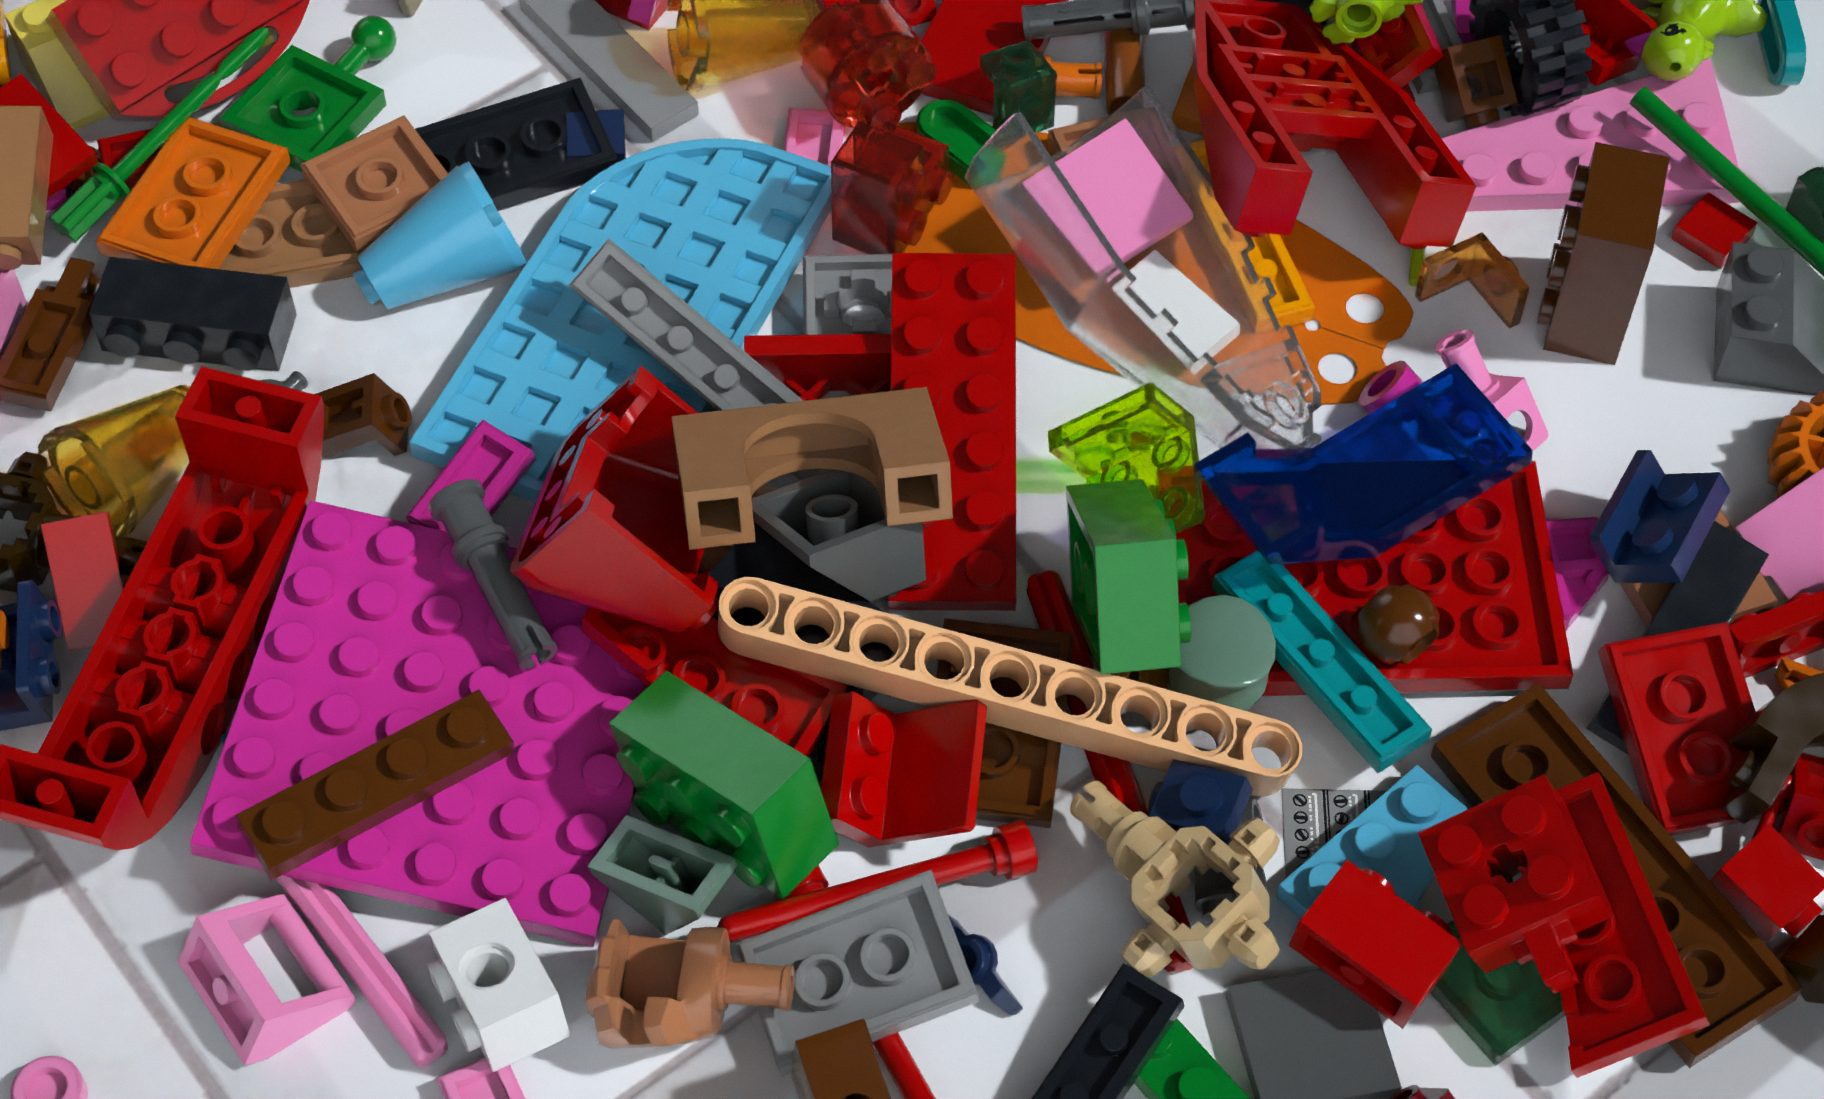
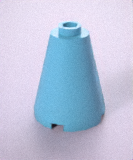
(439, 244)

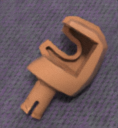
(675, 989)

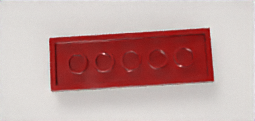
(959, 340)

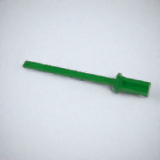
(108, 184)

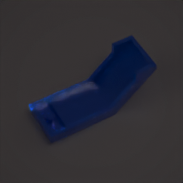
(1372, 478)

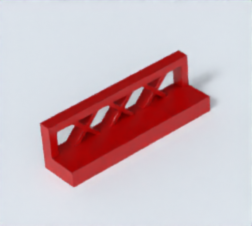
(825, 362)

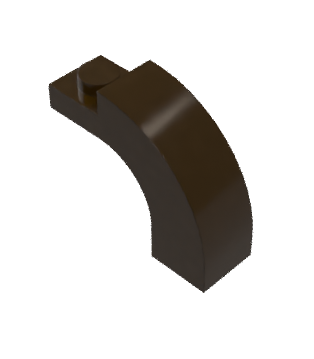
(1772, 745)

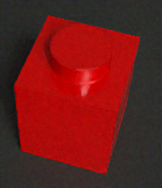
(1771, 885)

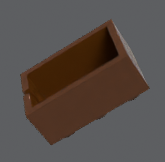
(1602, 252)

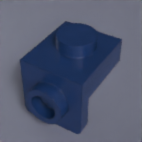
(1200, 797)

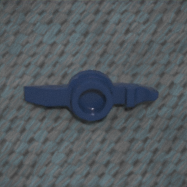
(982, 965)

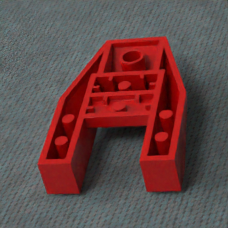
(1279, 89)

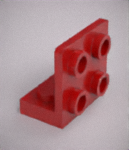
(903, 772)

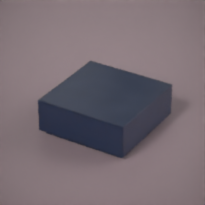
(581, 140)

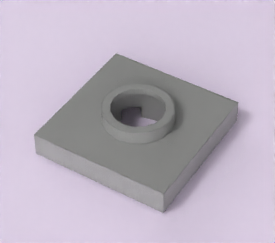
(841, 282)

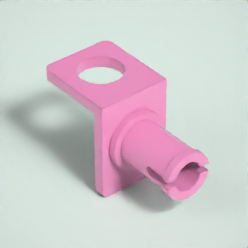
(1504, 392)

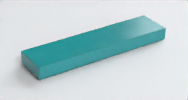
(1327, 663)

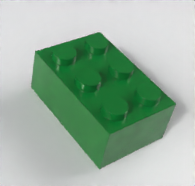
(1126, 576)
(724, 784)

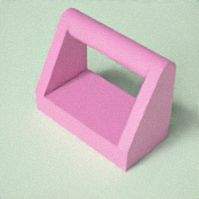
(239, 992)

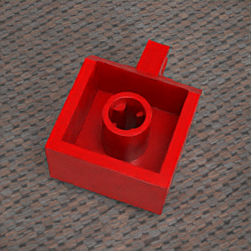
(1541, 910)

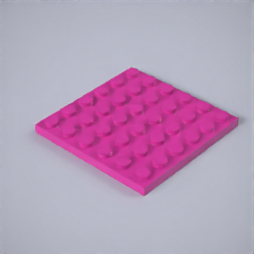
(382, 634)

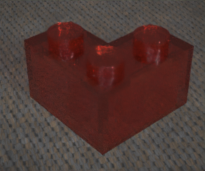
(886, 187)

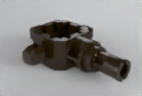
(29, 500)

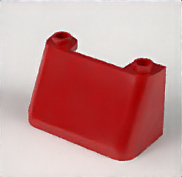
(614, 516)

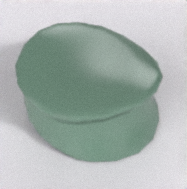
(1226, 653)

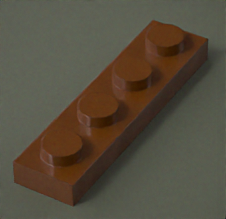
(374, 784)

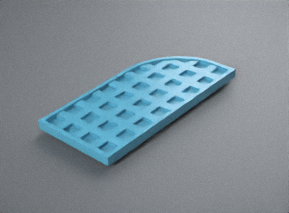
(702, 216)

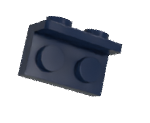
(1656, 521)

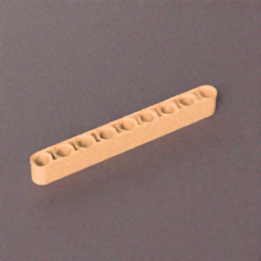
(982, 661)

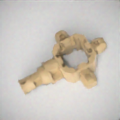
(1159, 864)

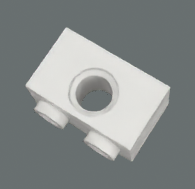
(498, 985)

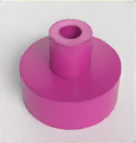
(1388, 385)

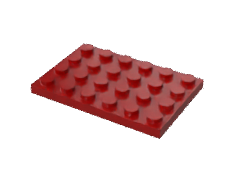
(1480, 566)

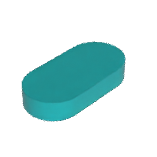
(1783, 42)

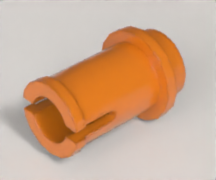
(1077, 79)

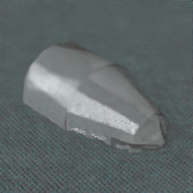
(1250, 385)

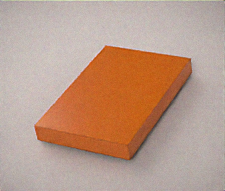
(195, 197)

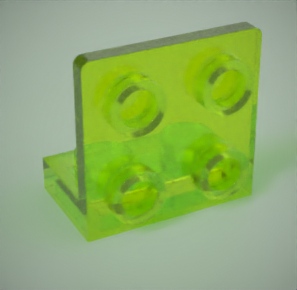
(1138, 438)

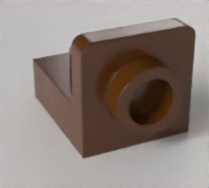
(364, 413)

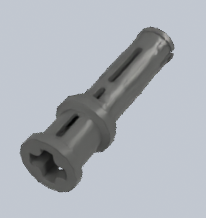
(1094, 16)
(482, 549)

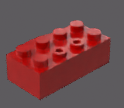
(144, 46)

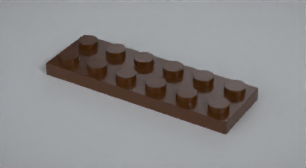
(1725, 959)

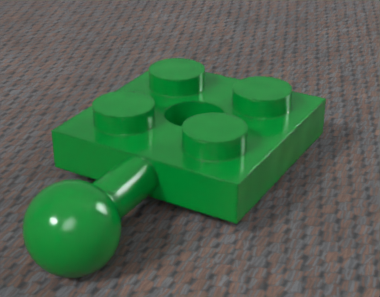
(305, 81)

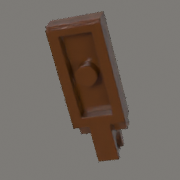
(49, 338)

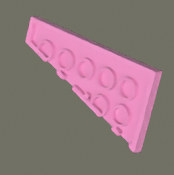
(1535, 156)

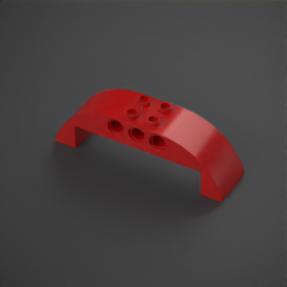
(183, 626)

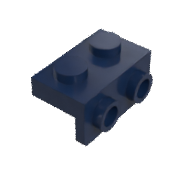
(28, 664)

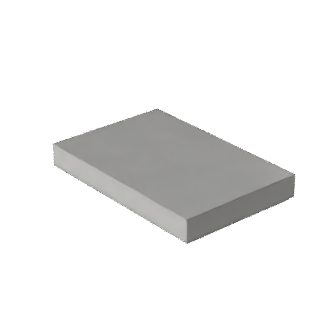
(867, 958)

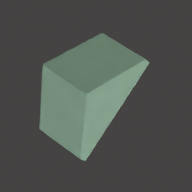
(661, 873)

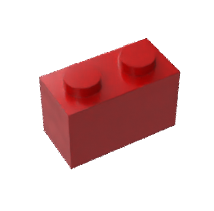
(1375, 942)

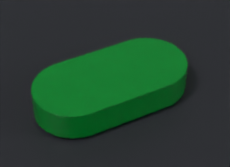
(957, 127)

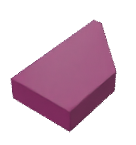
(1576, 564)

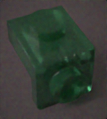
(1021, 84)

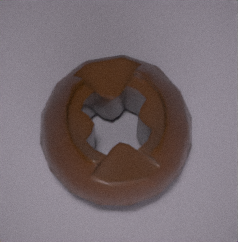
(1398, 624)

